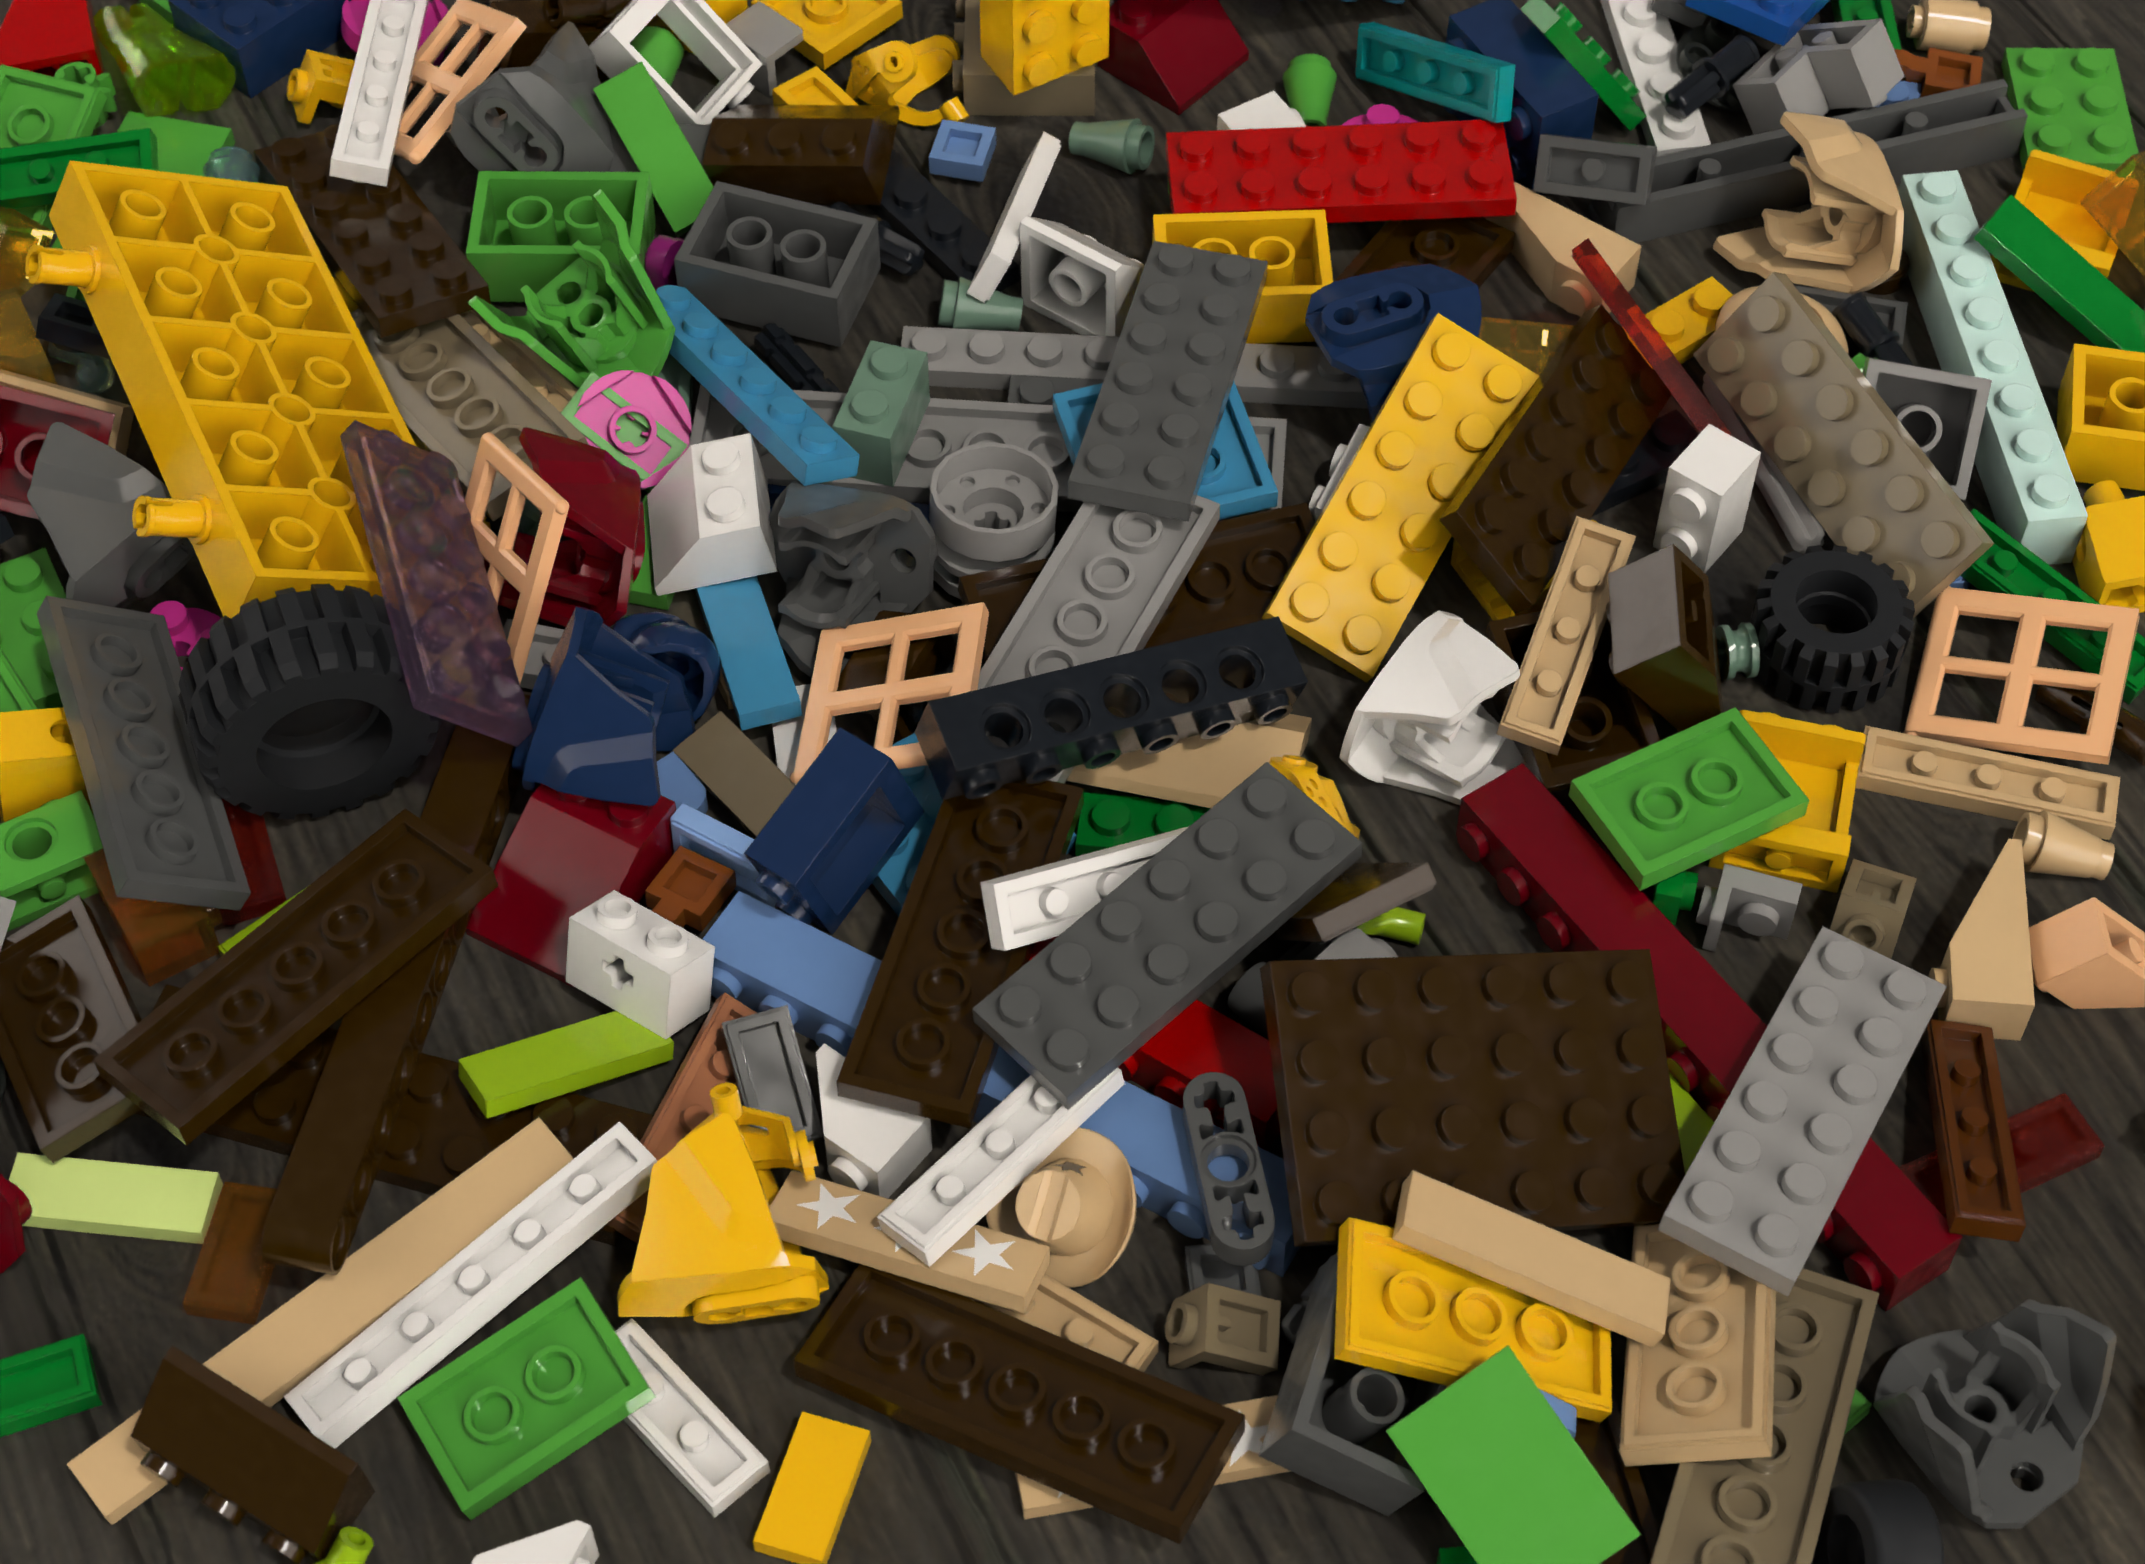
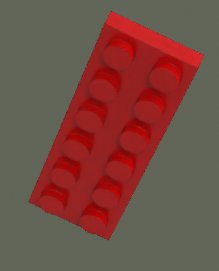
(1346, 170)

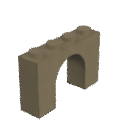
(988, 96)

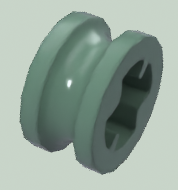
(1738, 651)

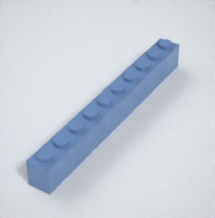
(781, 961)

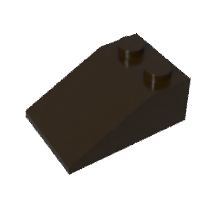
(1605, 721)

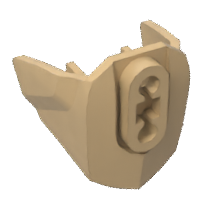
(1855, 218)

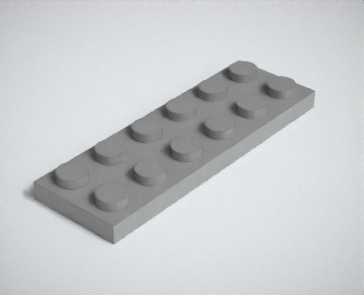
(1099, 593)
(1802, 1111)

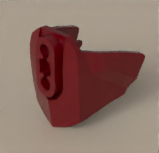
(602, 519)

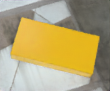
(812, 1490)

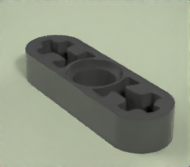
(1217, 1194)

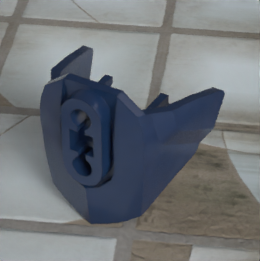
(1377, 318)
(602, 717)

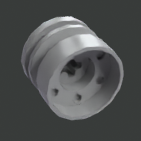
(990, 511)

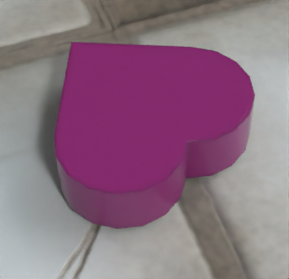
(660, 260)

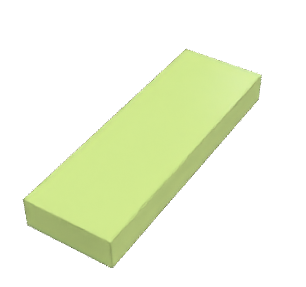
(117, 1197)

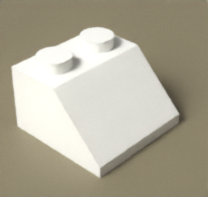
(1075, 278)
(711, 517)

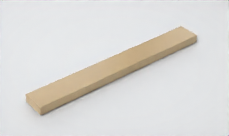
(342, 1305)

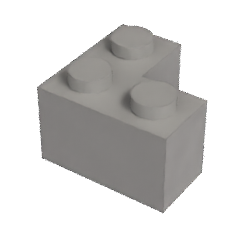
(1819, 72)

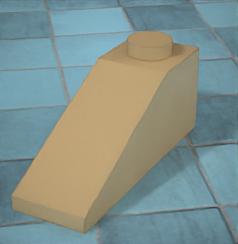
(1544, 244)
(1990, 955)

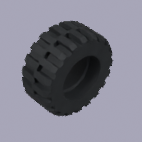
(303, 704)

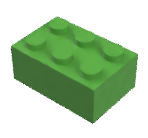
(532, 218)

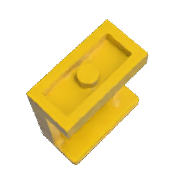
(2052, 192)
(1825, 768)

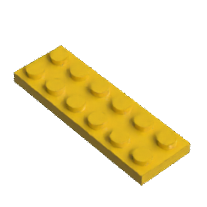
(1383, 517)

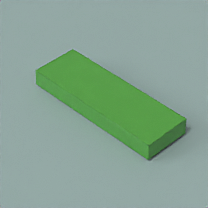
(656, 145)

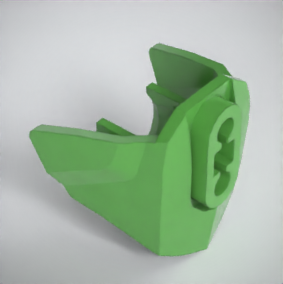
(595, 312)

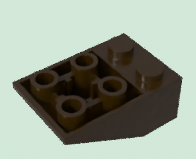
(1666, 637)

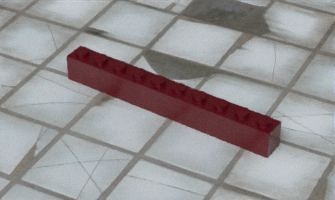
(1585, 902)

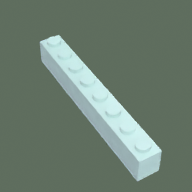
(1977, 336)

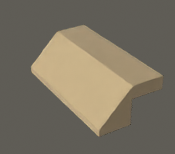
(1198, 768)

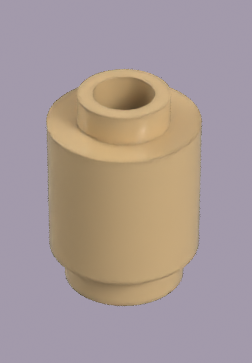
(1949, 25)

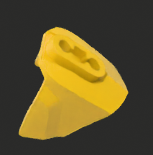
(713, 1239)

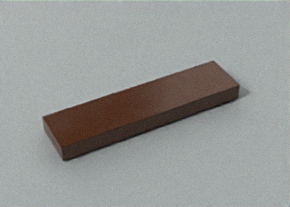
(1972, 1131)

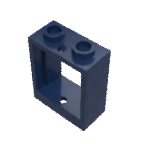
(834, 832)

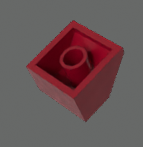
(1172, 48)

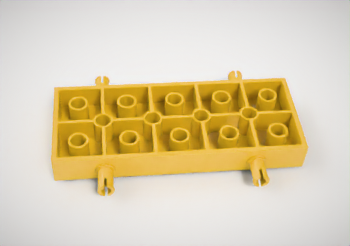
(233, 367)

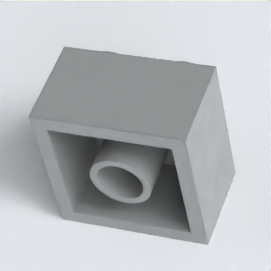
(1938, 411)

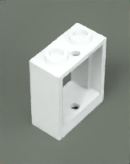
(702, 33)

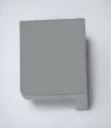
(768, 38)

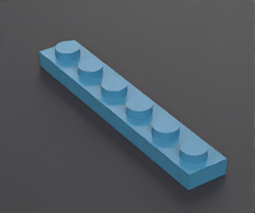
(755, 393)

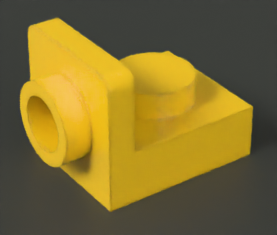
(318, 79)

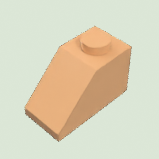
(2089, 958)

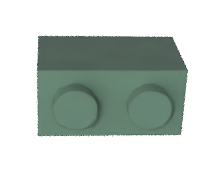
(884, 409)

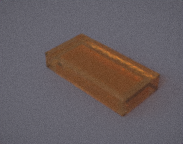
(230, 1267)

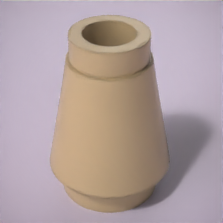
(2062, 848)

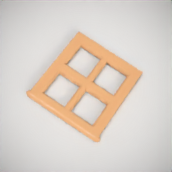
(443, 79)
(498, 551)
(2022, 672)
(825, 701)

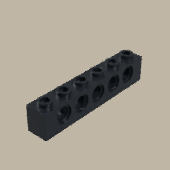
(1135, 683)

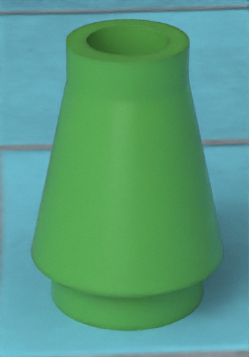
(1310, 87)

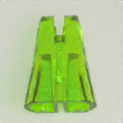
(162, 62)

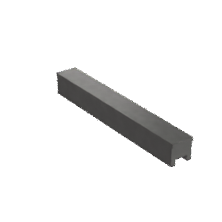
(1755, 171)

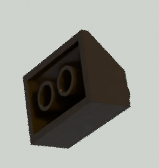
(804, 151)
(248, 1459)

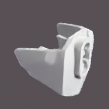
(1425, 715)

